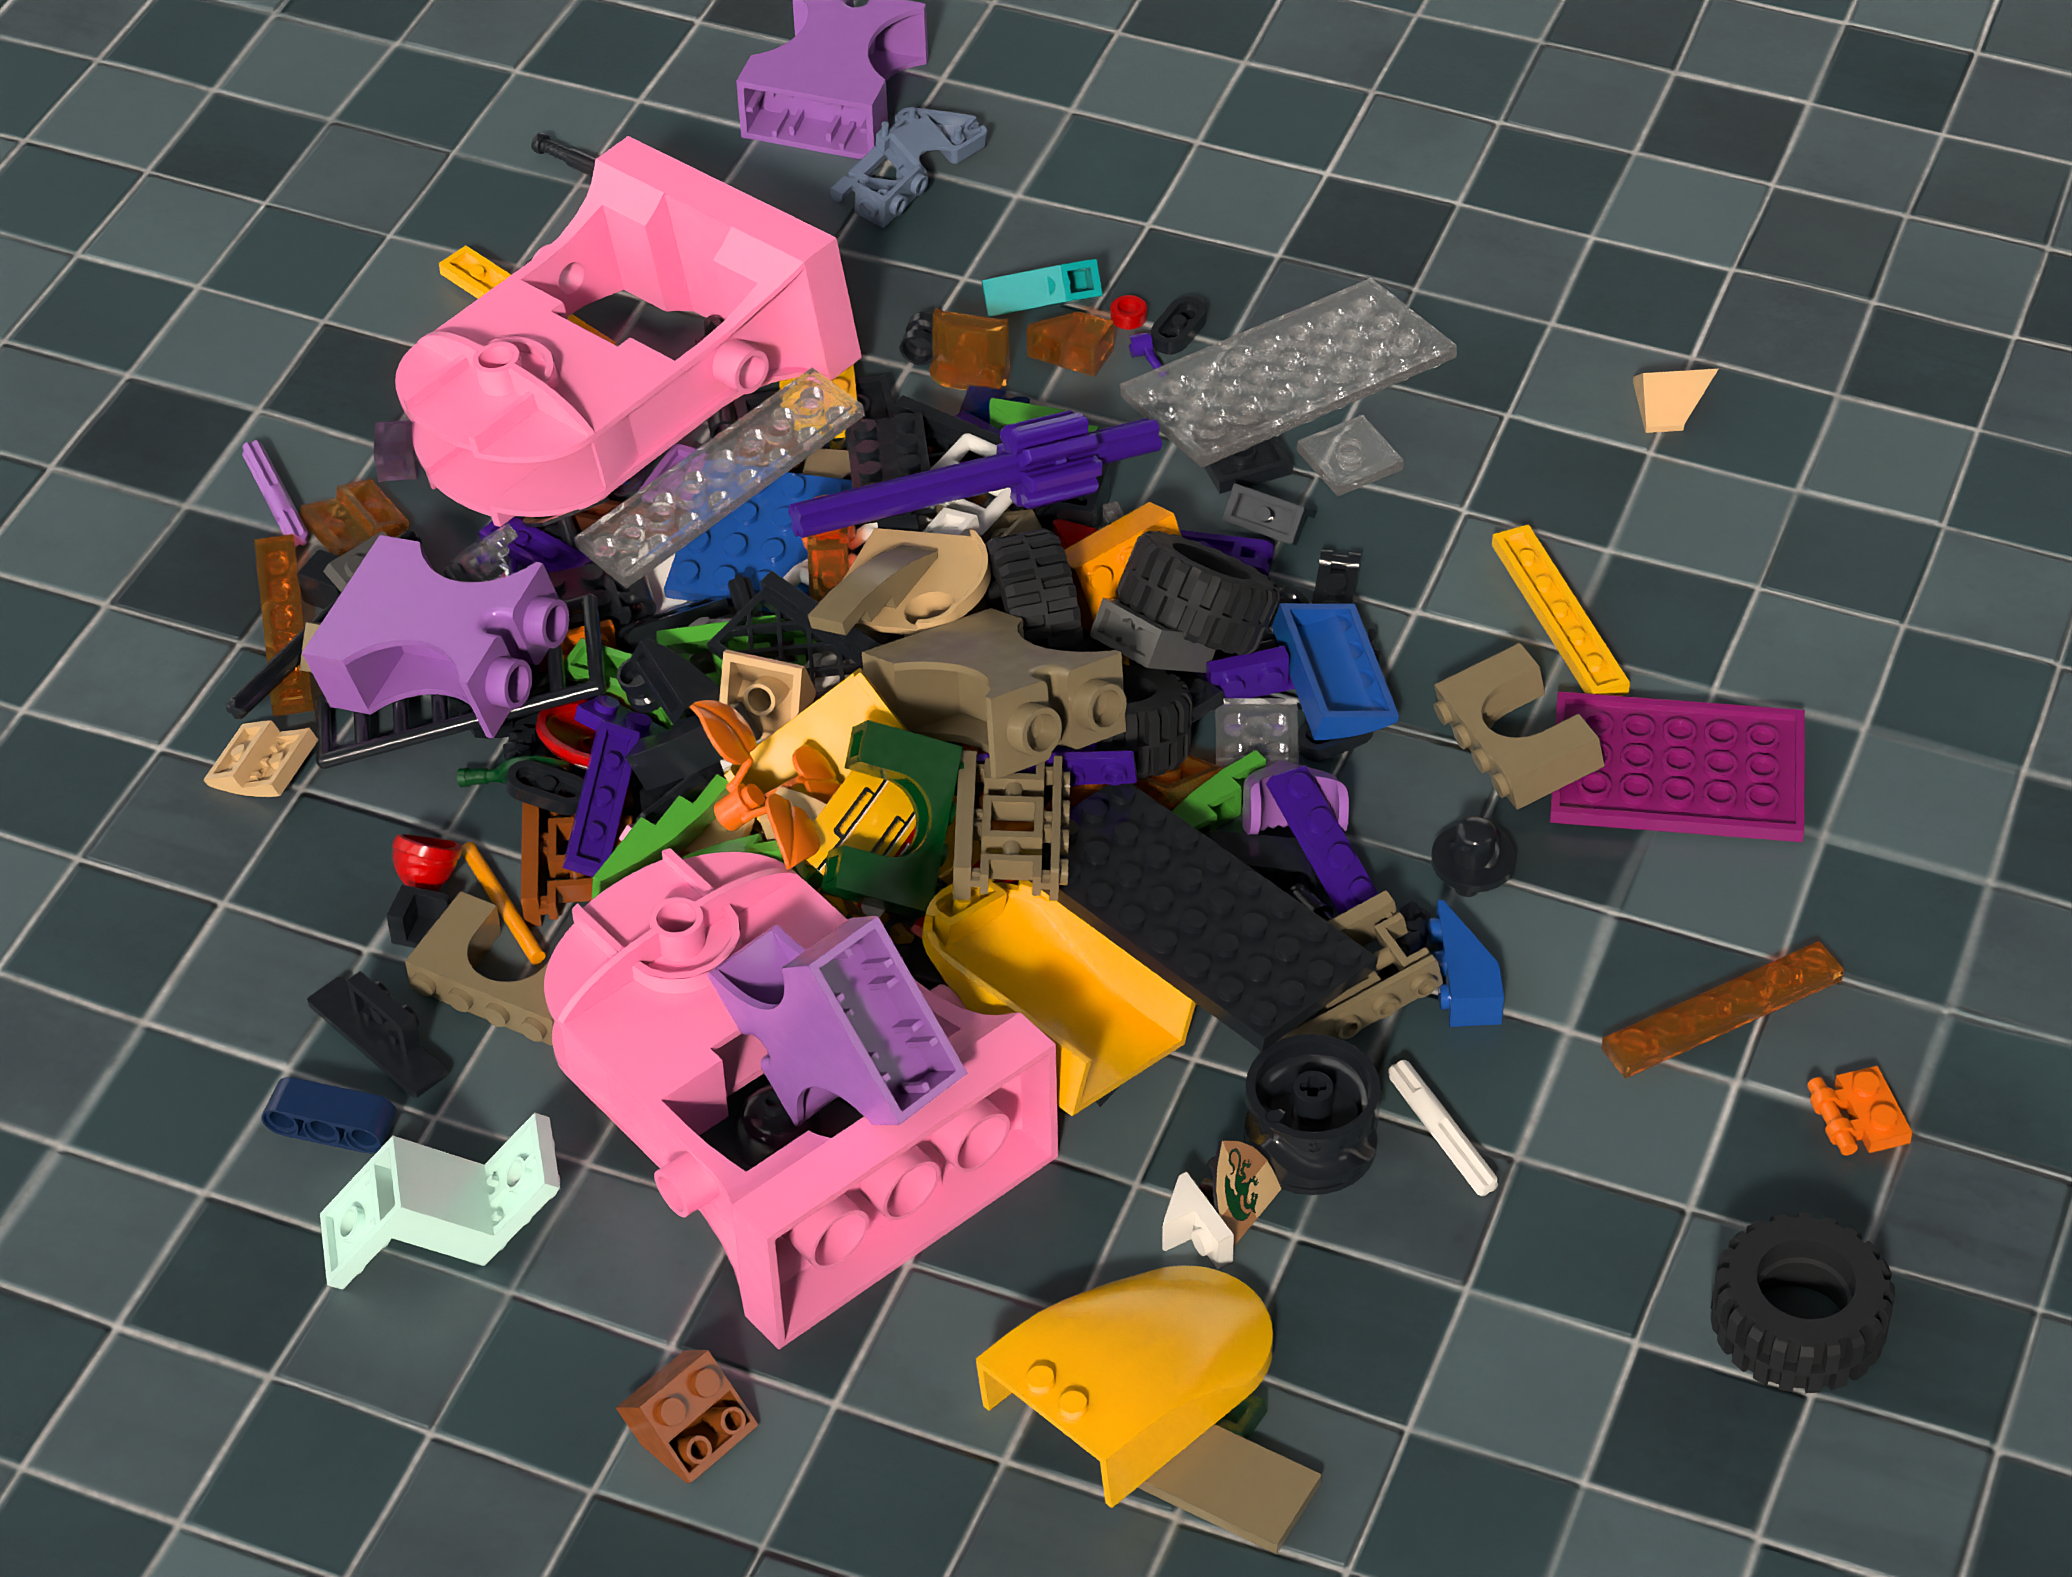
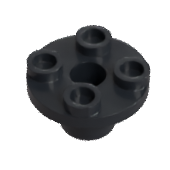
(1473, 857)

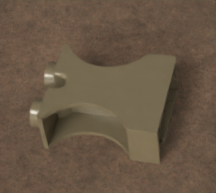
(997, 691)

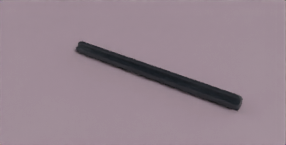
(279, 666)

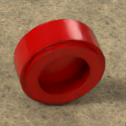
(1128, 312)

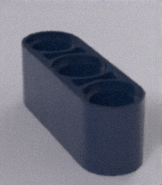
(329, 1115)

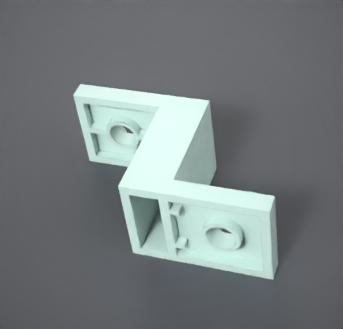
(439, 1201)

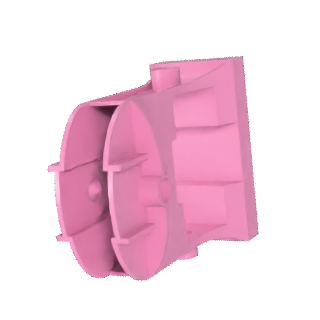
(549, 418)
(663, 1055)

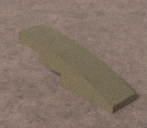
(870, 587)

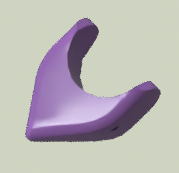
(1262, 810)

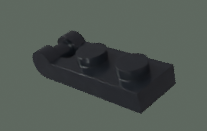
(1336, 587)
(631, 634)

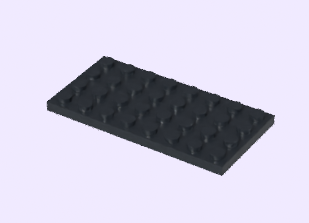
(1202, 916)

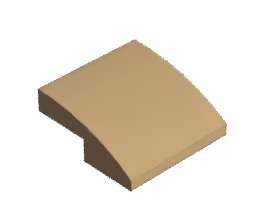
(260, 760)

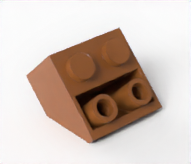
(688, 1414)

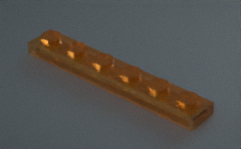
(282, 618)
(1722, 1009)

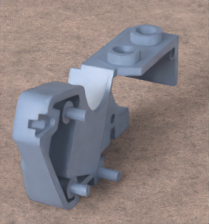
(903, 144)

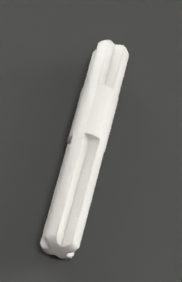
(1443, 1127)

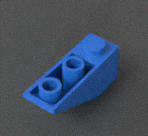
(1469, 972)

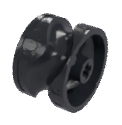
(1313, 1112)

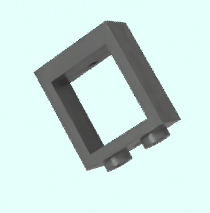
(1147, 640)

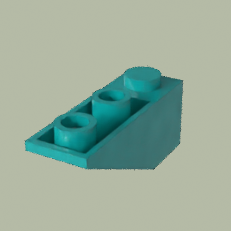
(1042, 288)

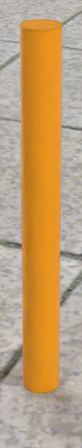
(504, 904)

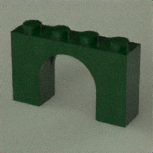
(928, 776)

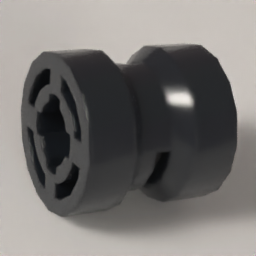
(918, 339)
(636, 689)

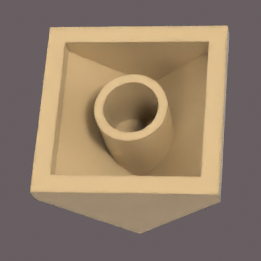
(767, 687)

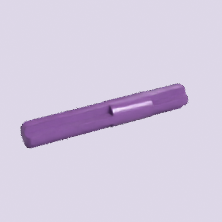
(274, 492)

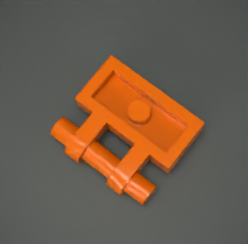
(1871, 1107)

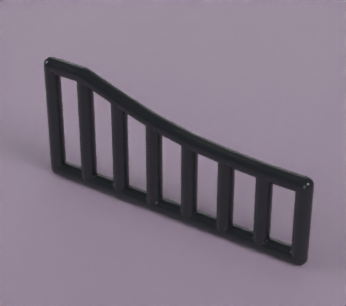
(442, 725)

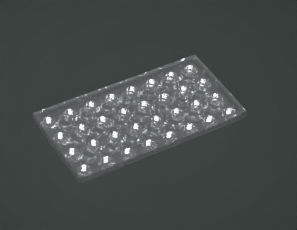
(1287, 371)

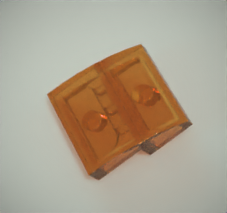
(353, 517)

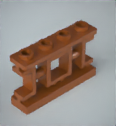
(543, 848)

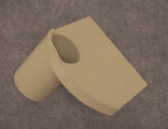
(943, 593)

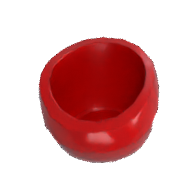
(424, 860)

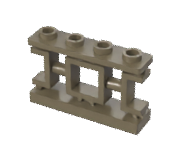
(1010, 853)
(1375, 998)

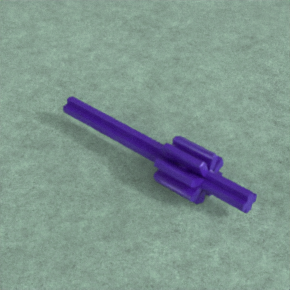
(1039, 461)

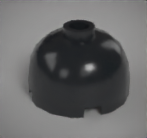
(765, 1126)

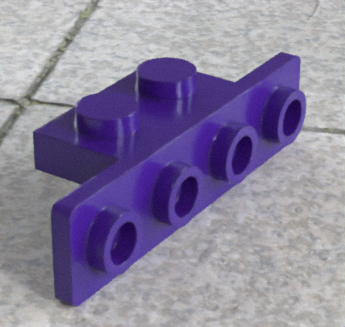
(1251, 674)
(1088, 765)

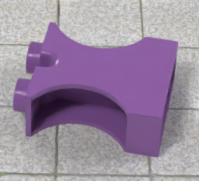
(831, 78)
(417, 633)
(839, 1022)

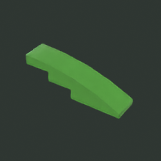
(1220, 796)
(646, 841)

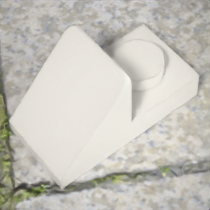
(1195, 1218)

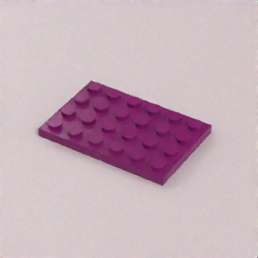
(1688, 768)

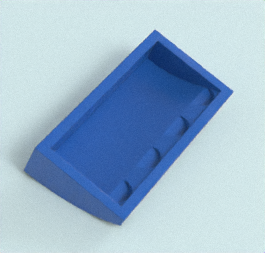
(1334, 670)

